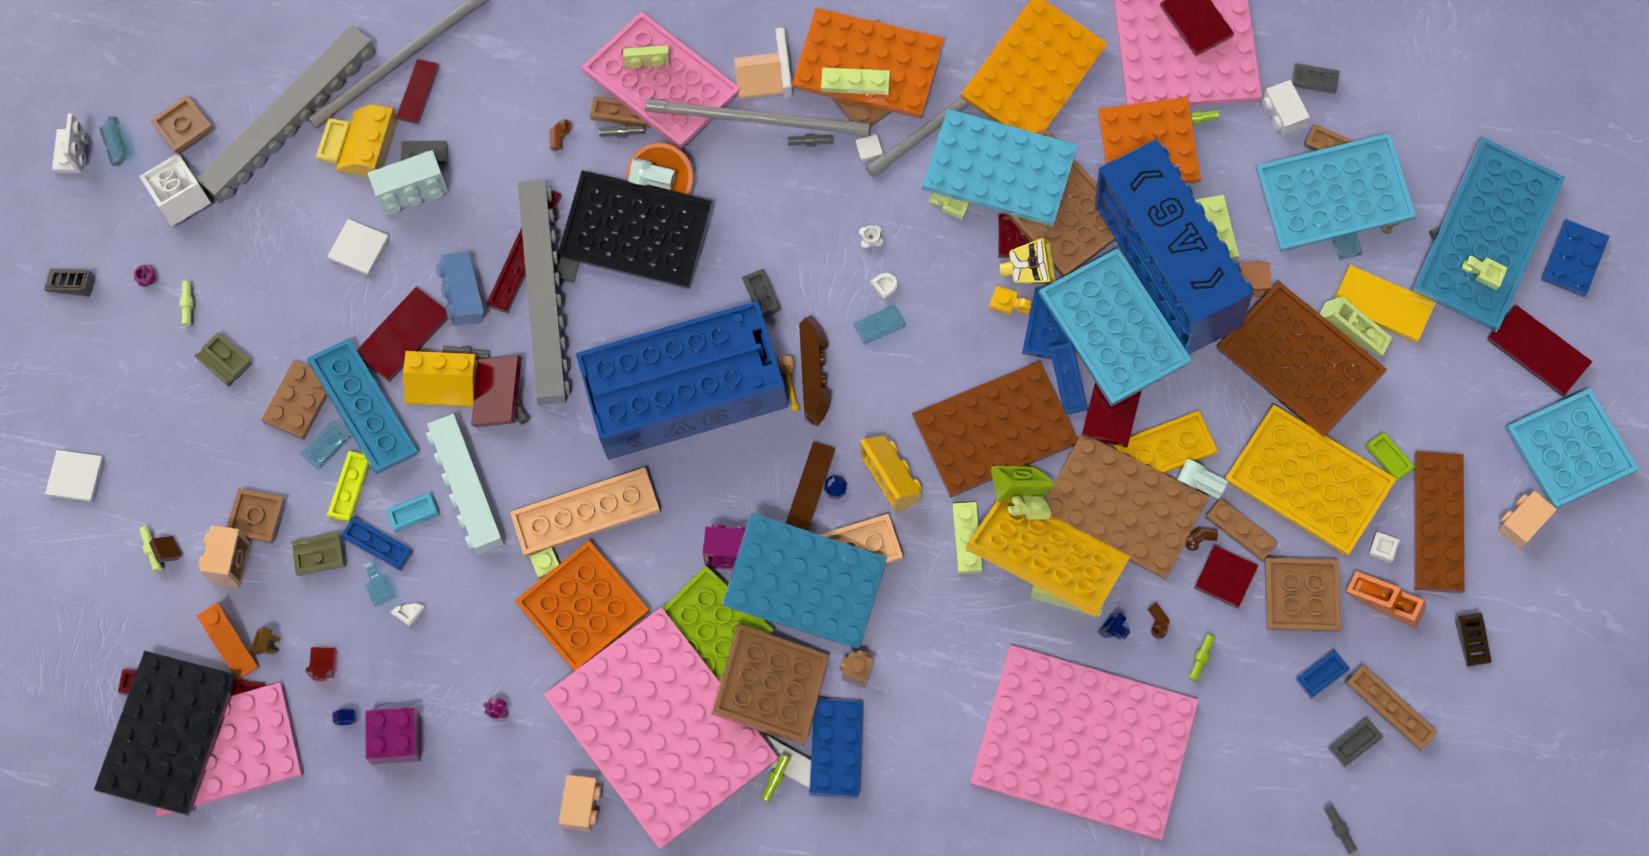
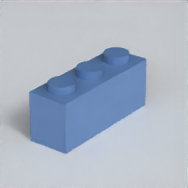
(460, 289)

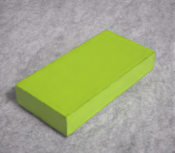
(1389, 456)

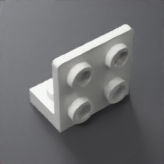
(69, 147)

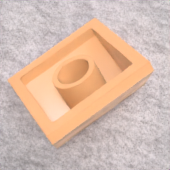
(758, 75)

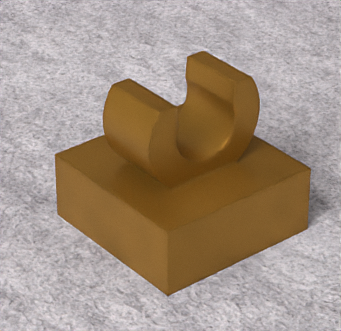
(261, 642)

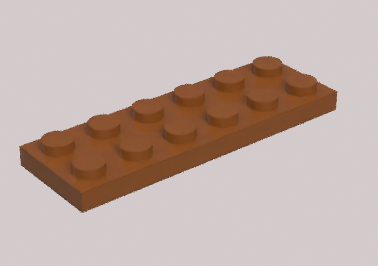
(1439, 522)

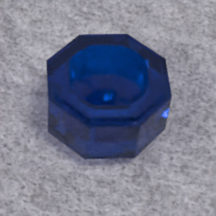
(835, 487)
(344, 717)

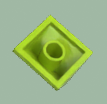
(1019, 481)

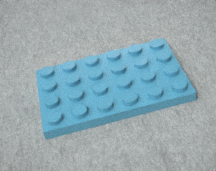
(1000, 167)
(1335, 192)
(1115, 327)

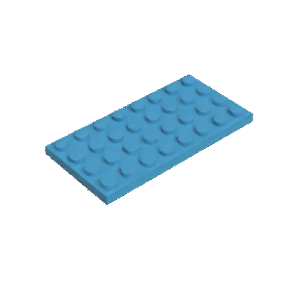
(1494, 217)

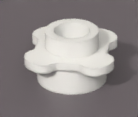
(875, 231)

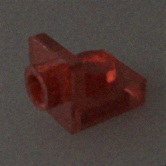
(322, 663)

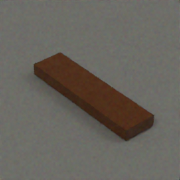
(810, 486)

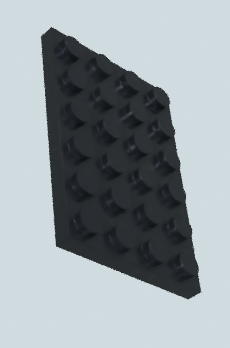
(635, 229)
(166, 733)

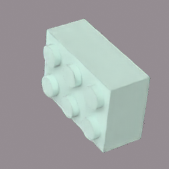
(408, 183)

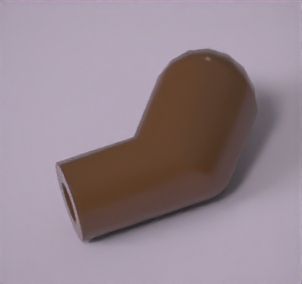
(1198, 536)
(1161, 621)

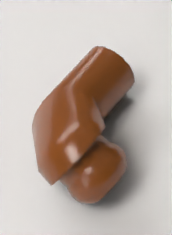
(557, 132)

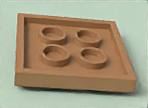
(1302, 595)

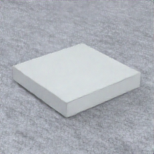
(358, 247)
(74, 476)

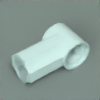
(645, 173)
(1199, 478)

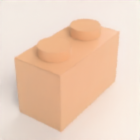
(1527, 519)
(579, 803)

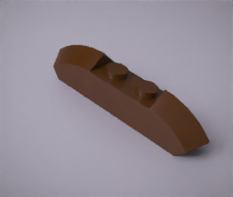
(815, 398)

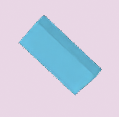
(412, 512)

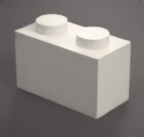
(1285, 108)

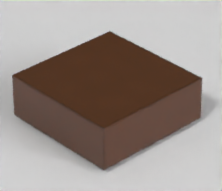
(165, 549)

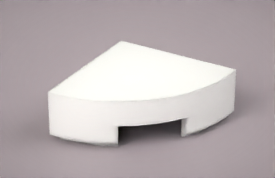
(408, 613)

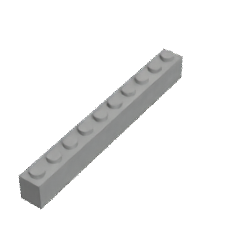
(286, 115)
(542, 293)

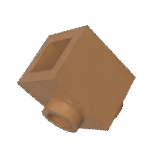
(857, 668)

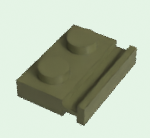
(223, 359)
(317, 554)

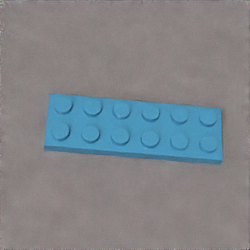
(362, 406)

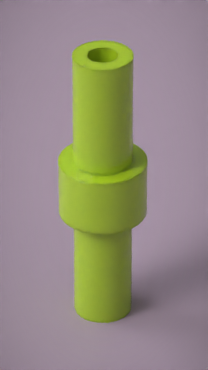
(1198, 117)
(1201, 658)
(775, 777)

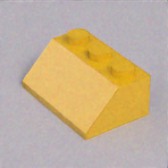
(367, 140)
(439, 378)
(890, 472)

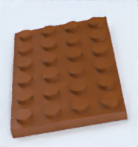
(1301, 359)
(995, 424)

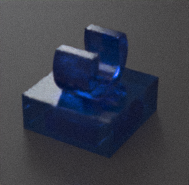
(1114, 627)

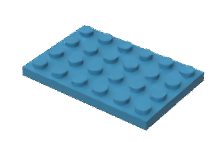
(804, 581)

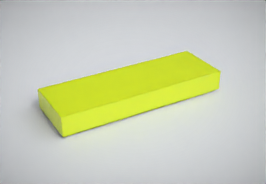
(349, 487)

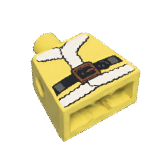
(1031, 263)

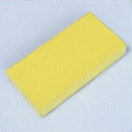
(332, 141)

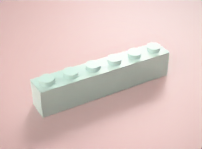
(465, 485)

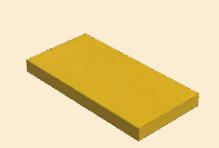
(1386, 303)
(1172, 443)

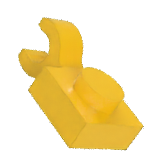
(1006, 301)

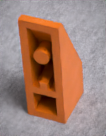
(227, 641)

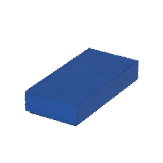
(1322, 674)

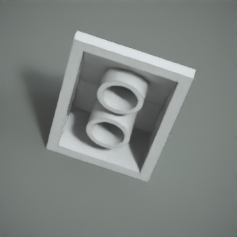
(175, 190)

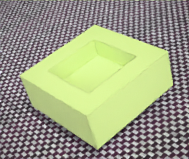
(544, 562)

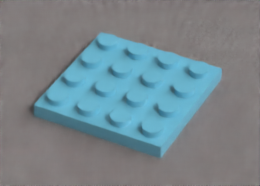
(1572, 448)

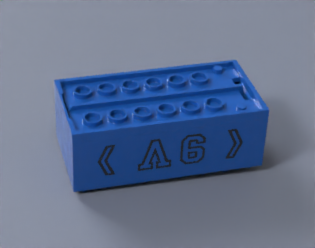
(1172, 246)
(682, 380)

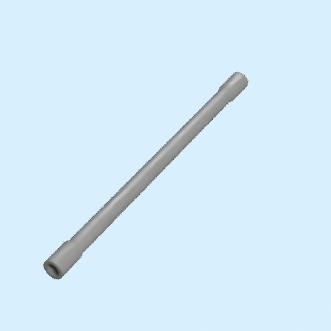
(664, 107)
(327, 111)
(885, 160)

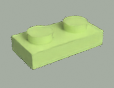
(646, 56)

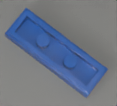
(1068, 378)
(377, 543)

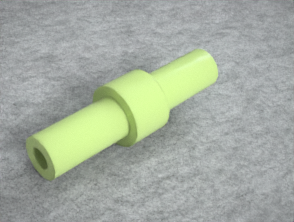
(186, 303)
(146, 537)

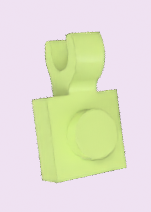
(950, 206)
(1487, 272)
(1032, 506)

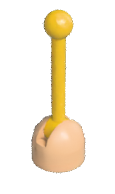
(786, 366)

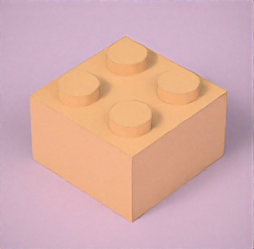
(224, 556)

